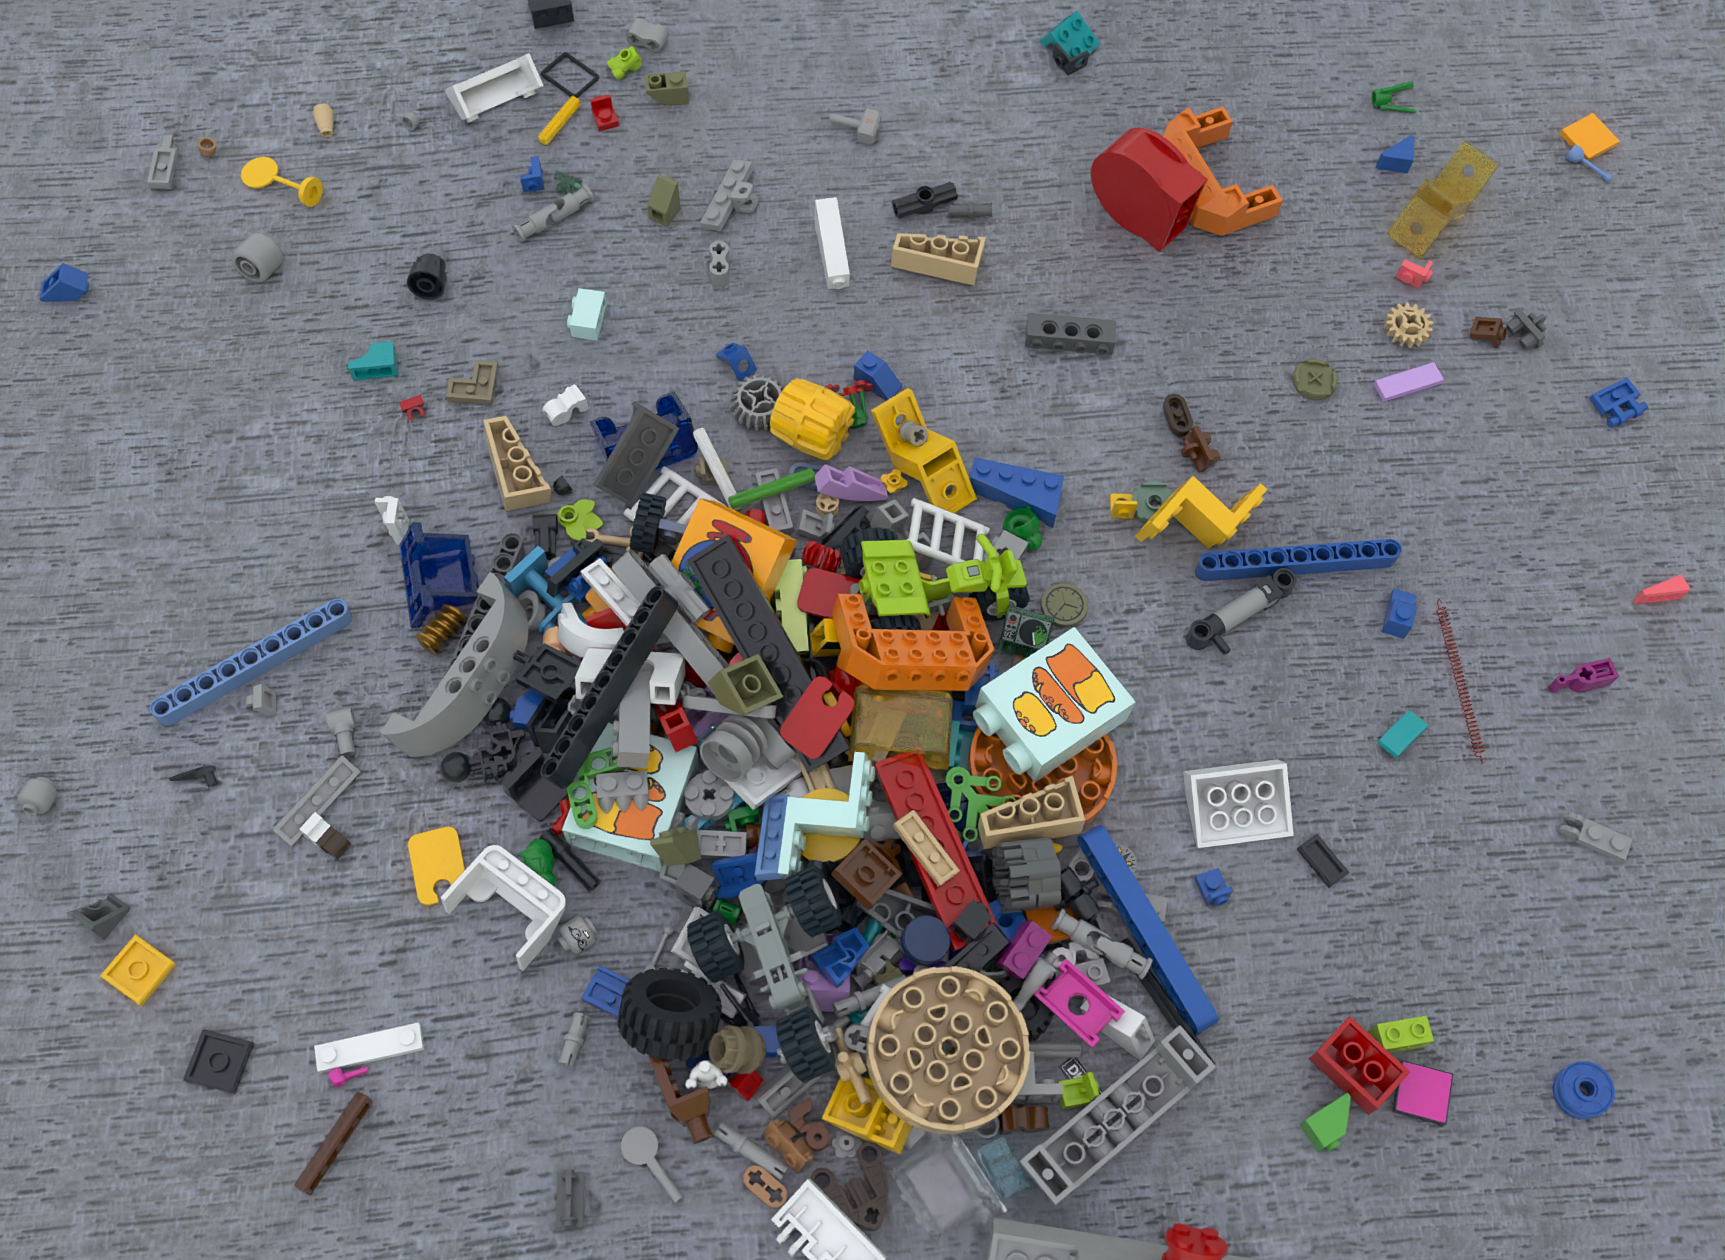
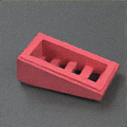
(1668, 590)

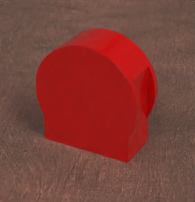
(1147, 186)

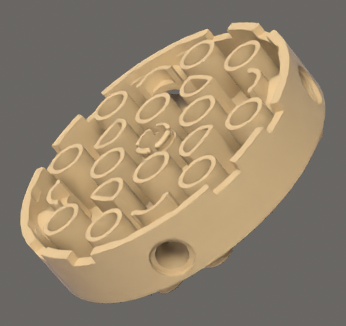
(939, 1089)

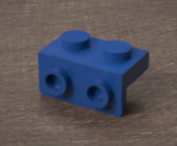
(735, 875)

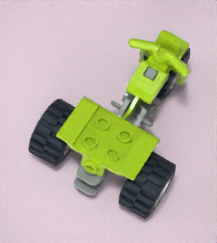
(896, 591)

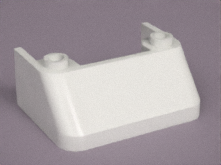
(494, 87)
(503, 873)

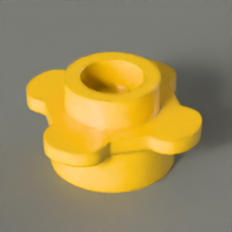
(894, 487)

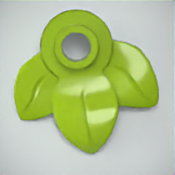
(582, 519)

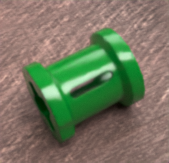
(729, 910)

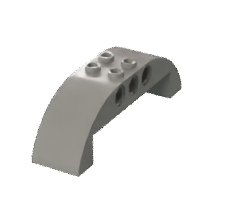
(471, 681)
(1117, 1116)

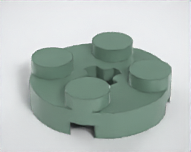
(1144, 496)

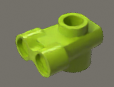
(626, 60)

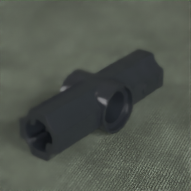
(924, 199)

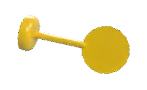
(264, 171)

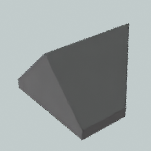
(102, 915)

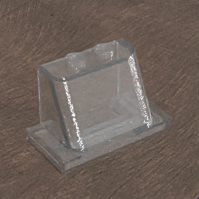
(945, 1186)

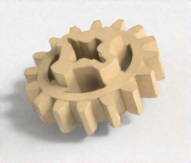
(1408, 325)

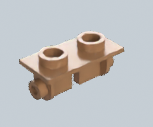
(794, 1154)

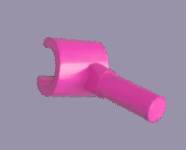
(338, 1078)

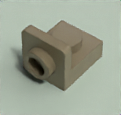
(705, 473)

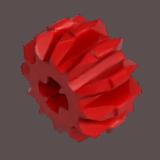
(821, 557)

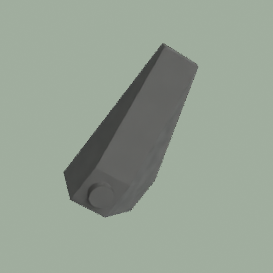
(898, 910)

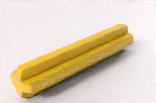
(559, 120)

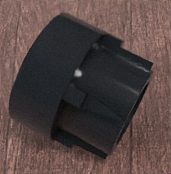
(427, 277)

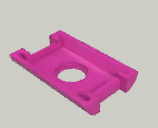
(1074, 982)

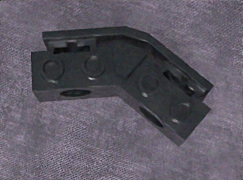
(545, 718)

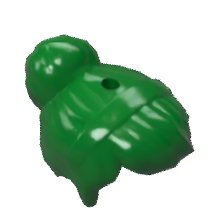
(1025, 525)
(540, 859)

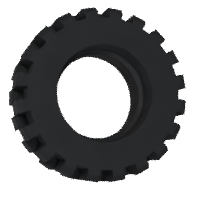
(669, 1014)

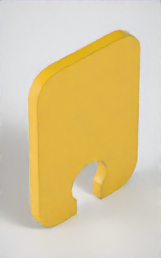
(435, 858)

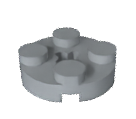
(708, 808)

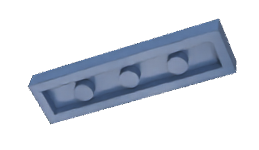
(771, 838)

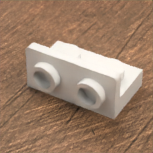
(393, 517)

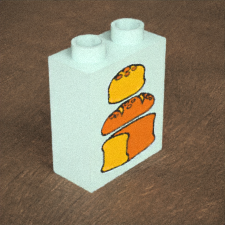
(1052, 705)
(629, 833)

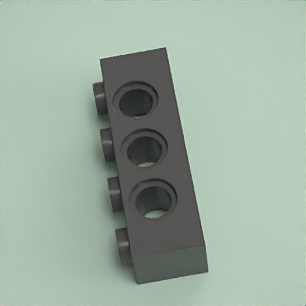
(1080, 328)

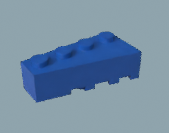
(1018, 487)

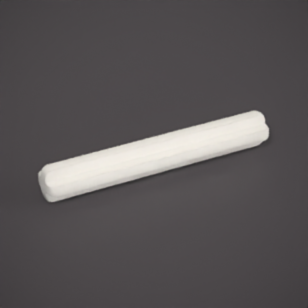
(714, 464)

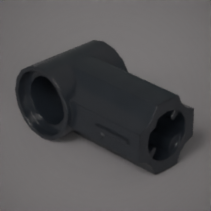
(545, 531)

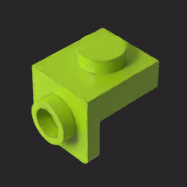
(1079, 1091)

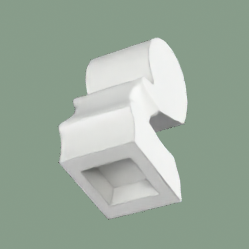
(560, 409)
(1071, 952)

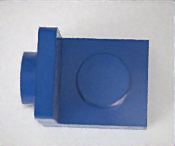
(534, 180)
(1213, 887)

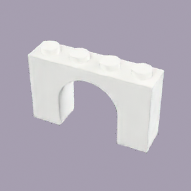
(665, 677)

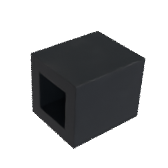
(970, 921)

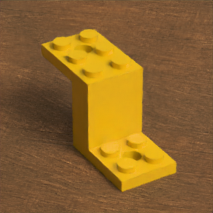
(933, 463)
(1202, 513)

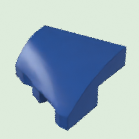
(841, 957)

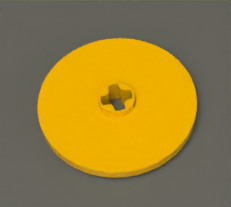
(826, 846)

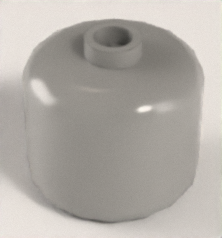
(257, 257)

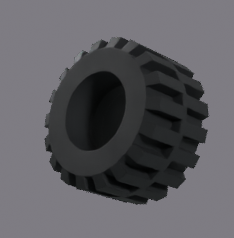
(1043, 1016)

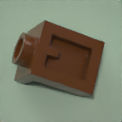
(1488, 329)

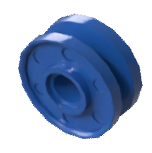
(1594, 1079)

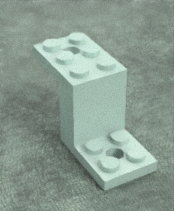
(826, 817)

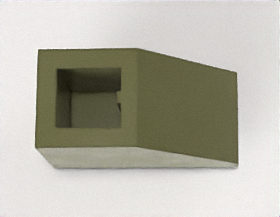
(668, 87)
(664, 200)
(677, 846)

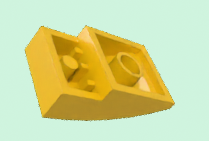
(867, 1121)

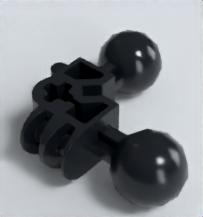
(457, 766)

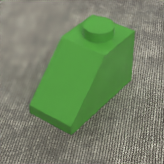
(1328, 1124)

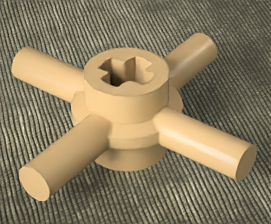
(851, 1067)

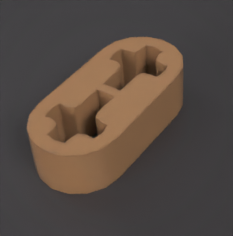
(770, 1182)

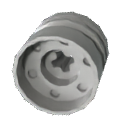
(733, 748)

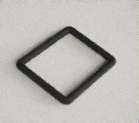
(578, 63)

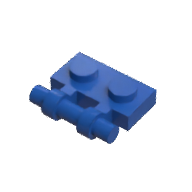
(1616, 395)

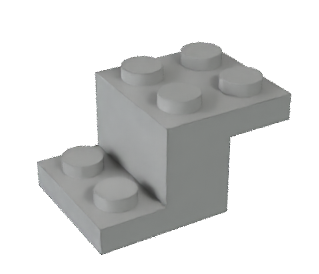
(1043, 1093)

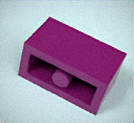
(1024, 949)

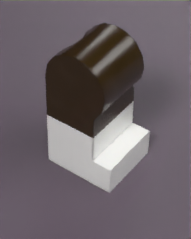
(325, 836)

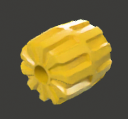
(811, 418)

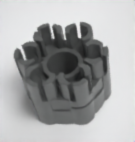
(1032, 874)

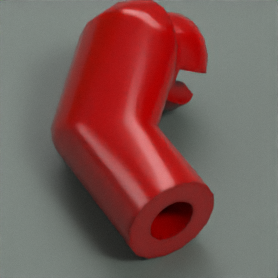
(565, 807)

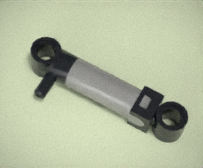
(1263, 596)

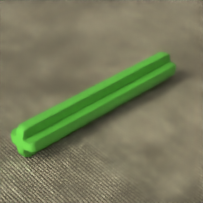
(771, 488)

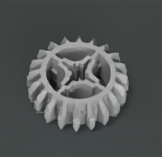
(753, 392)

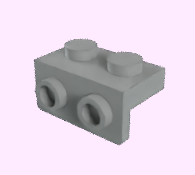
(880, 822)

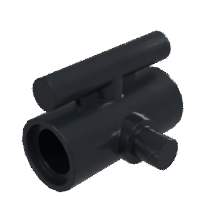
(1077, 894)

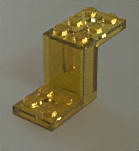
(1443, 199)

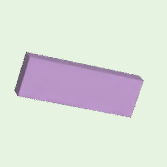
(1408, 382)

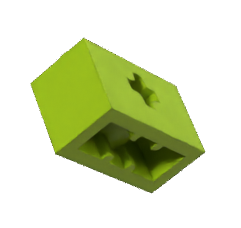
(1403, 1034)

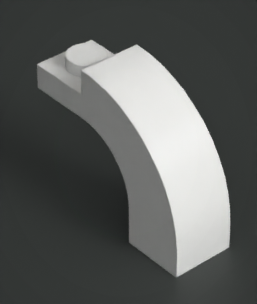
(579, 637)

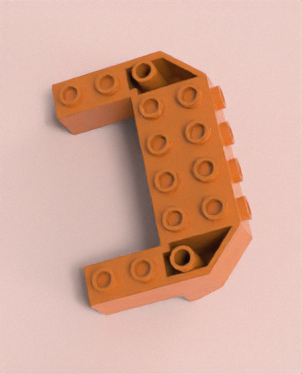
(1218, 208)
(913, 657)

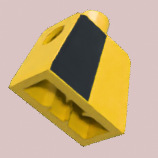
(824, 639)

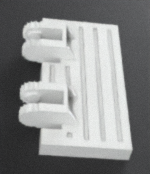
(824, 1226)

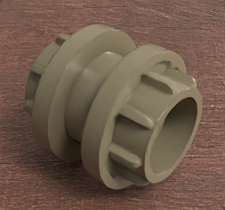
(737, 1049)

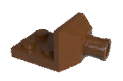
(869, 870)
(687, 1110)

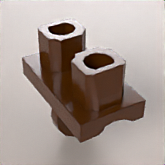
(1197, 449)

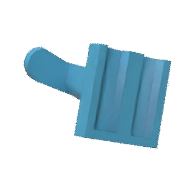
(529, 576)

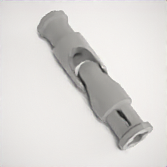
(566, 204)
(1116, 952)

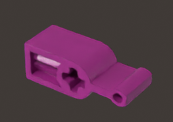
(1587, 677)

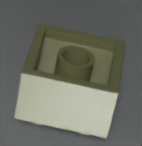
(745, 686)

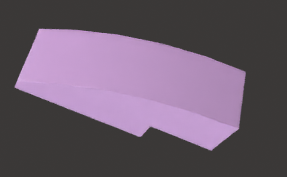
(850, 484)

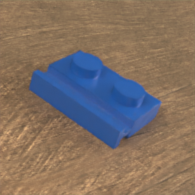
(605, 991)

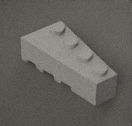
(633, 725)

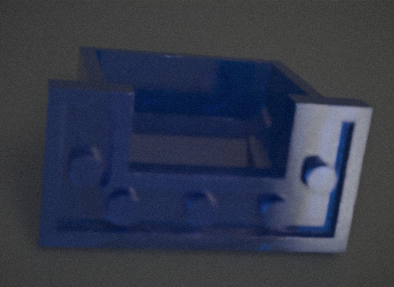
(436, 572)

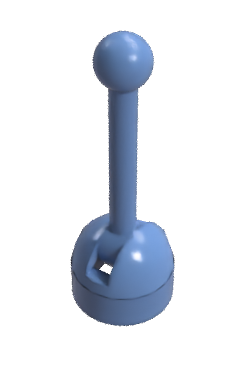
(1577, 154)

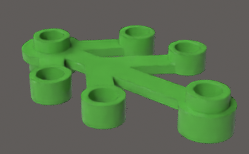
(976, 802)

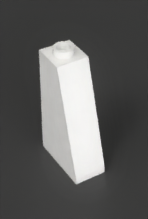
(831, 243)

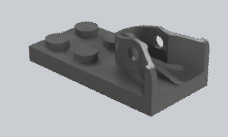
(636, 455)

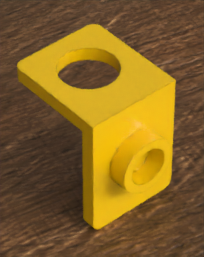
(1122, 509)

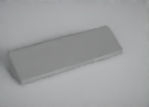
(782, 1090)

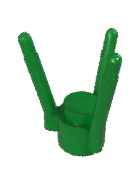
(1383, 96)

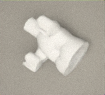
(704, 1075)

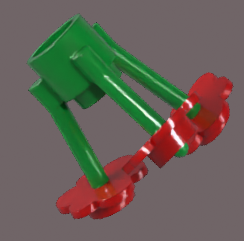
(860, 415)

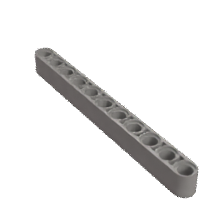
(696, 648)

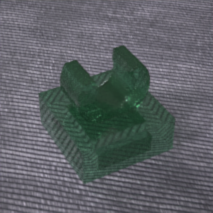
(568, 181)

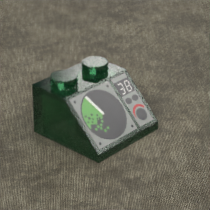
(1024, 631)

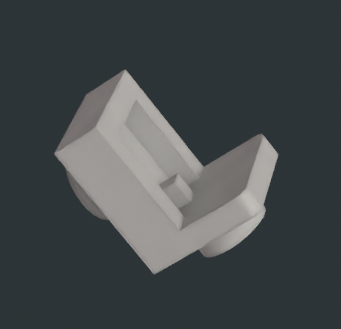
(814, 525)

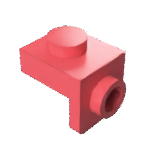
(1414, 274)

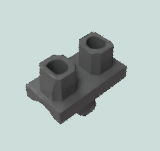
(1530, 325)

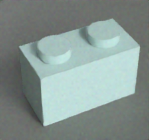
(587, 314)

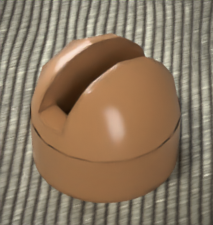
(207, 142)

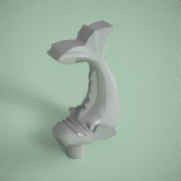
(1036, 977)

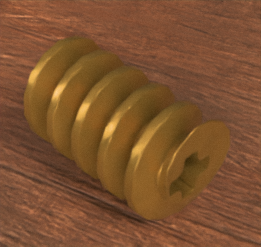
(440, 628)

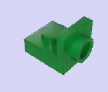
(741, 817)

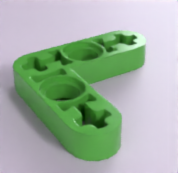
(586, 773)

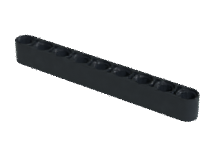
(609, 687)

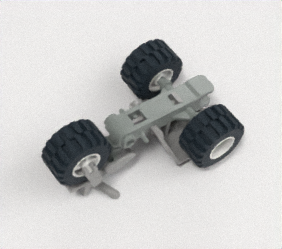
(771, 943)

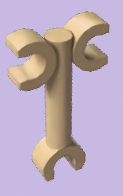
(612, 540)

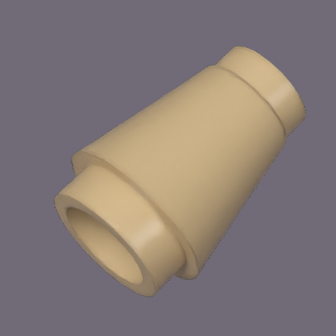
(324, 119)

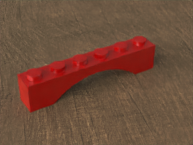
(676, 725)

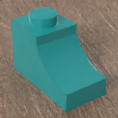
(376, 363)

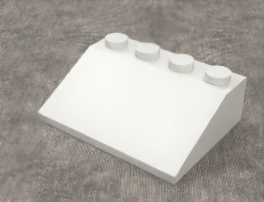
(1239, 803)

